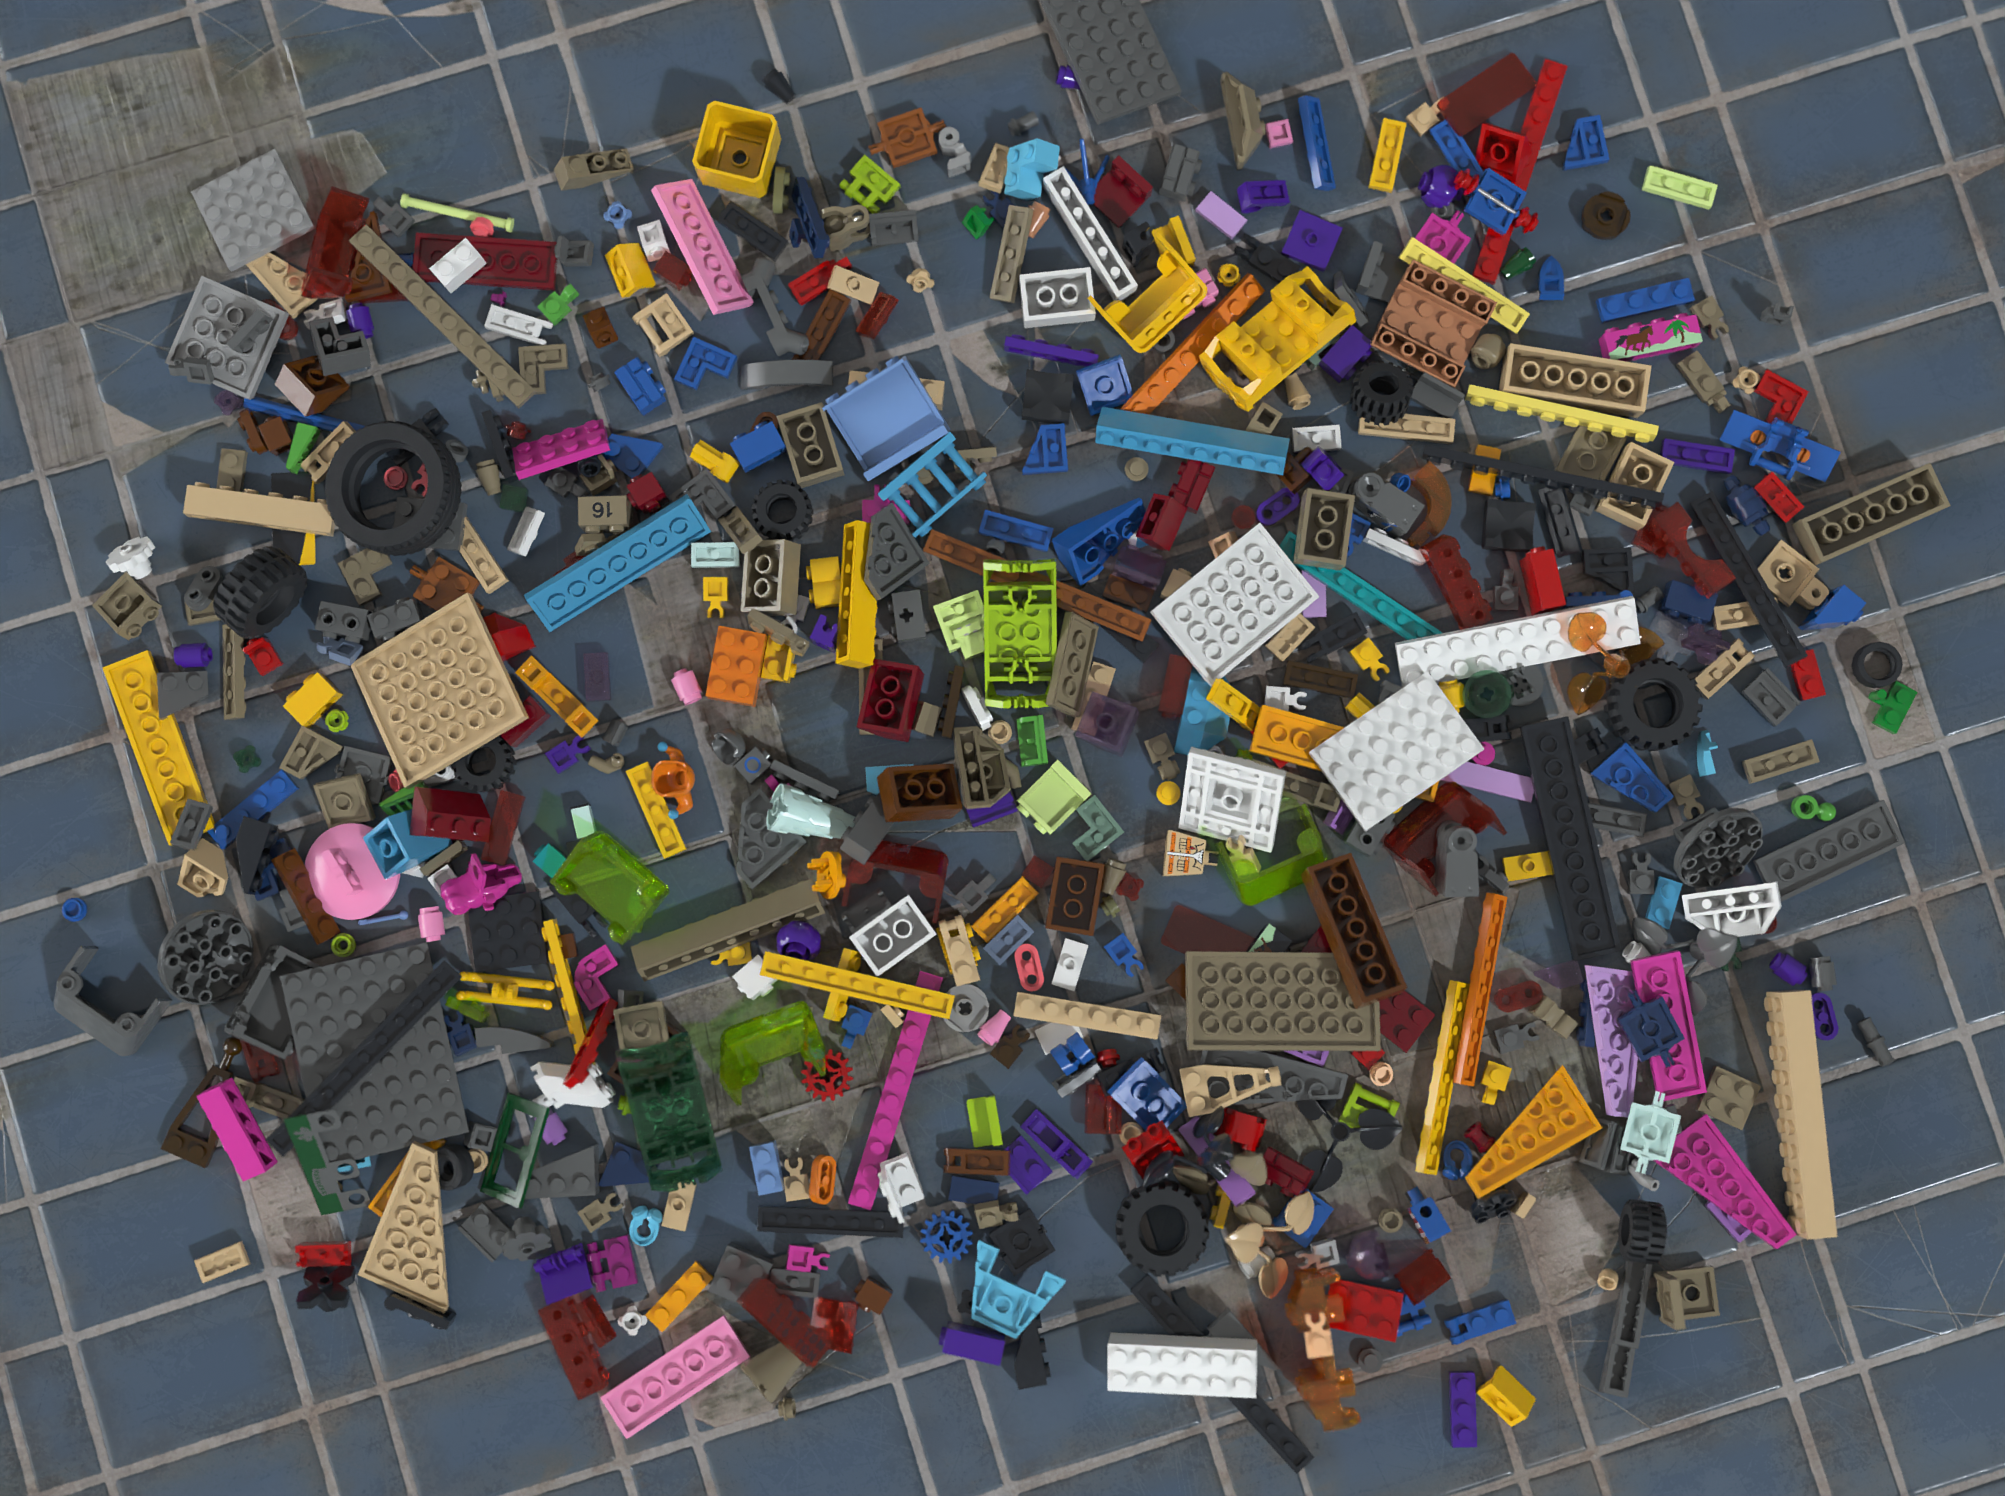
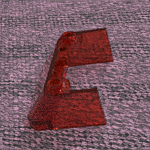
(330, 249)
(1415, 838)
(924, 862)

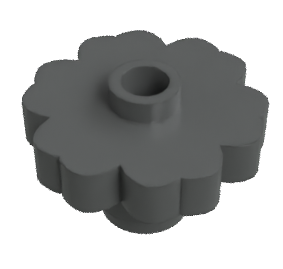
(526, 1240)

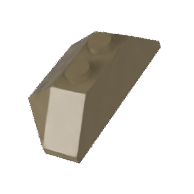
(1242, 117)
(979, 768)

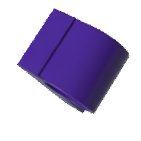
(1261, 194)

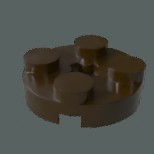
(1617, 210)

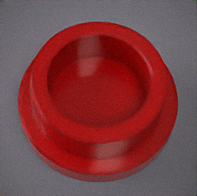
(1107, 1058)

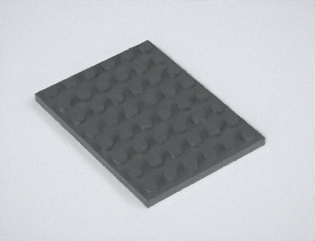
(411, 1089)

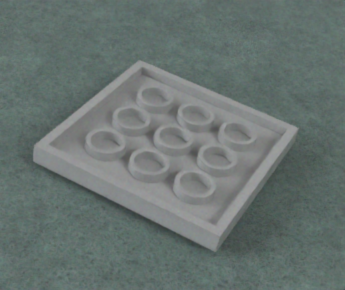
(253, 210)
(212, 321)

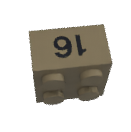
(605, 514)

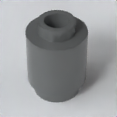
(1822, 973)

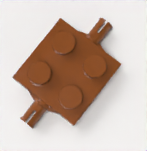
(907, 137)
(443, 584)

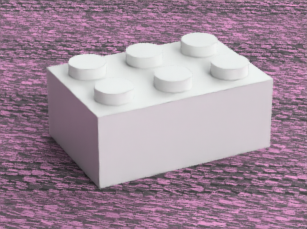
(1056, 297)
(893, 935)

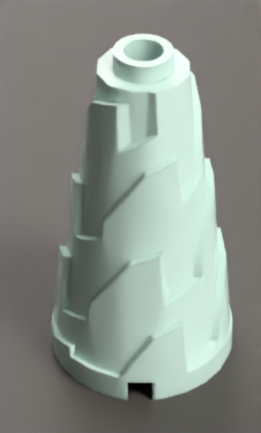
(805, 814)

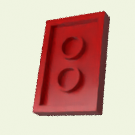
(1368, 1309)

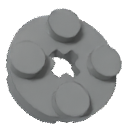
(979, 1008)

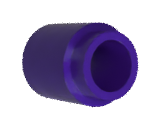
(360, 319)
(193, 655)
(1788, 968)

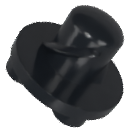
(1493, 1204)

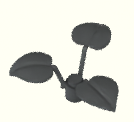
(1710, 945)

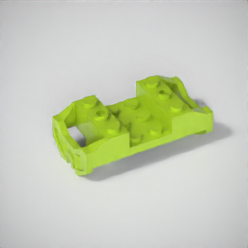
(1019, 630)

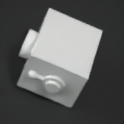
(751, 982)

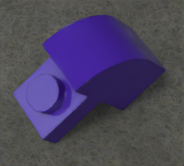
(1323, 468)

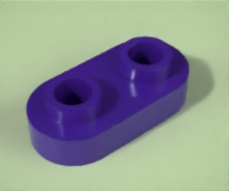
(1277, 507)
(1824, 1015)

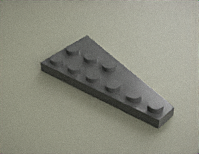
(1298, 1078)

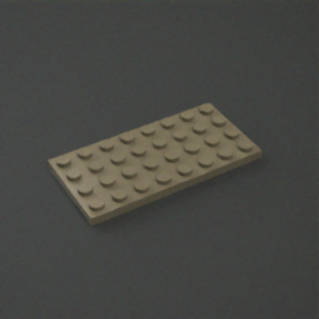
(1274, 1004)

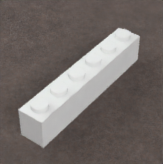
(1089, 235)

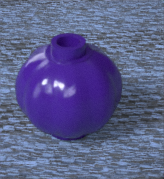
(1438, 186)
(799, 940)

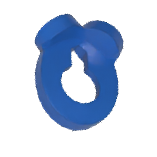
(1450, 1170)

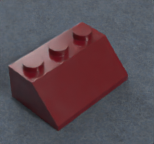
(890, 699)
(449, 815)

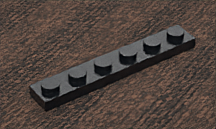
(828, 1221)

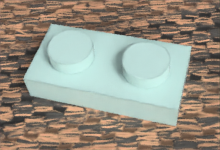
(715, 555)

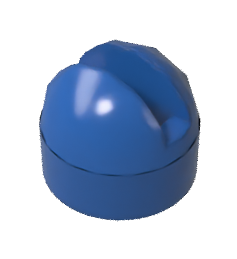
(1401, 481)

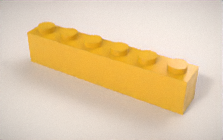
(856, 602)

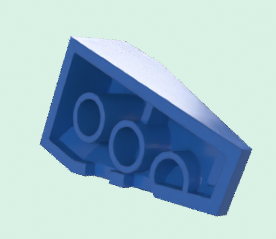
(1095, 539)

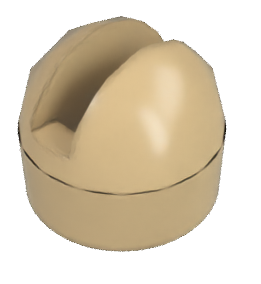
(1608, 1279)

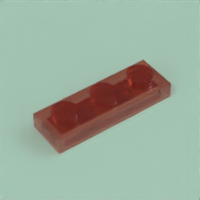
(503, 827)

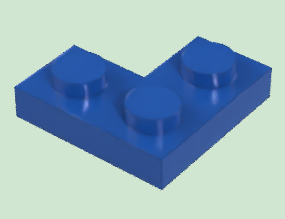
(703, 357)

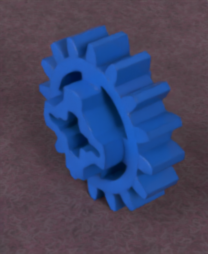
(958, 1234)

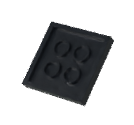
(509, 933)

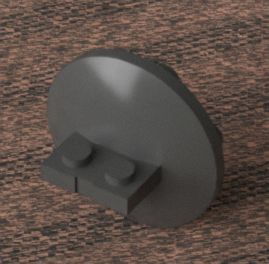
(1716, 845)
(205, 957)

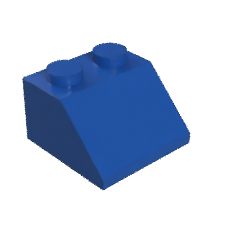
(1836, 609)

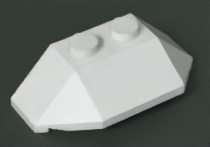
(1734, 910)

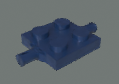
(1651, 1028)

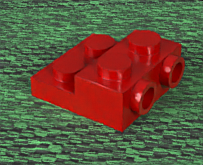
(1148, 1145)

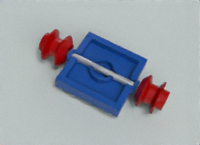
(1495, 201)

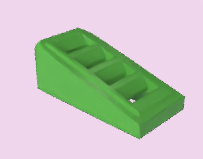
(302, 443)
(400, 796)

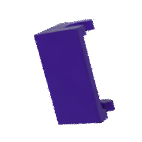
(823, 635)

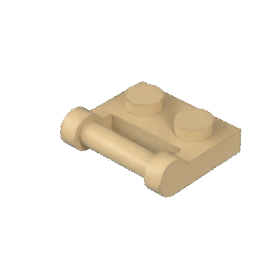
(670, 321)

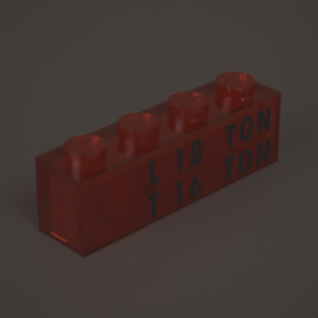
(784, 1322)

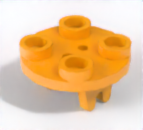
(829, 874)

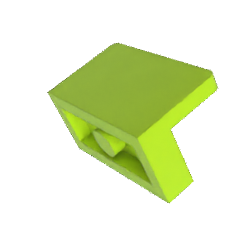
(984, 1121)

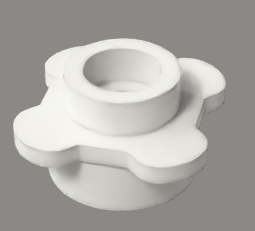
(632, 1328)

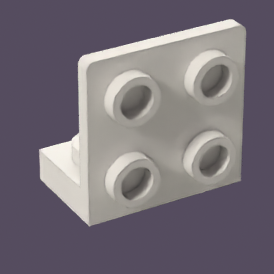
(899, 1184)

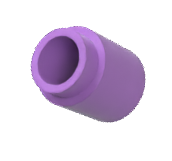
(554, 1129)

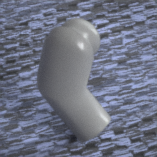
(1643, 1179)

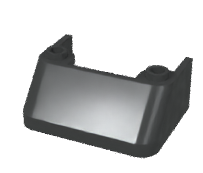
(120, 1036)

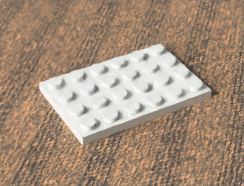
(1234, 604)
(1396, 751)

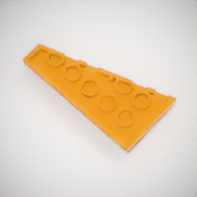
(1543, 1129)

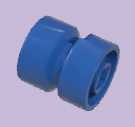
(1079, 1049)

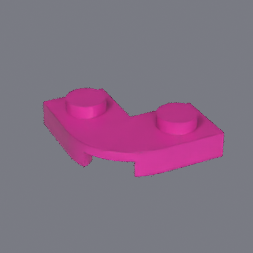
(588, 973)

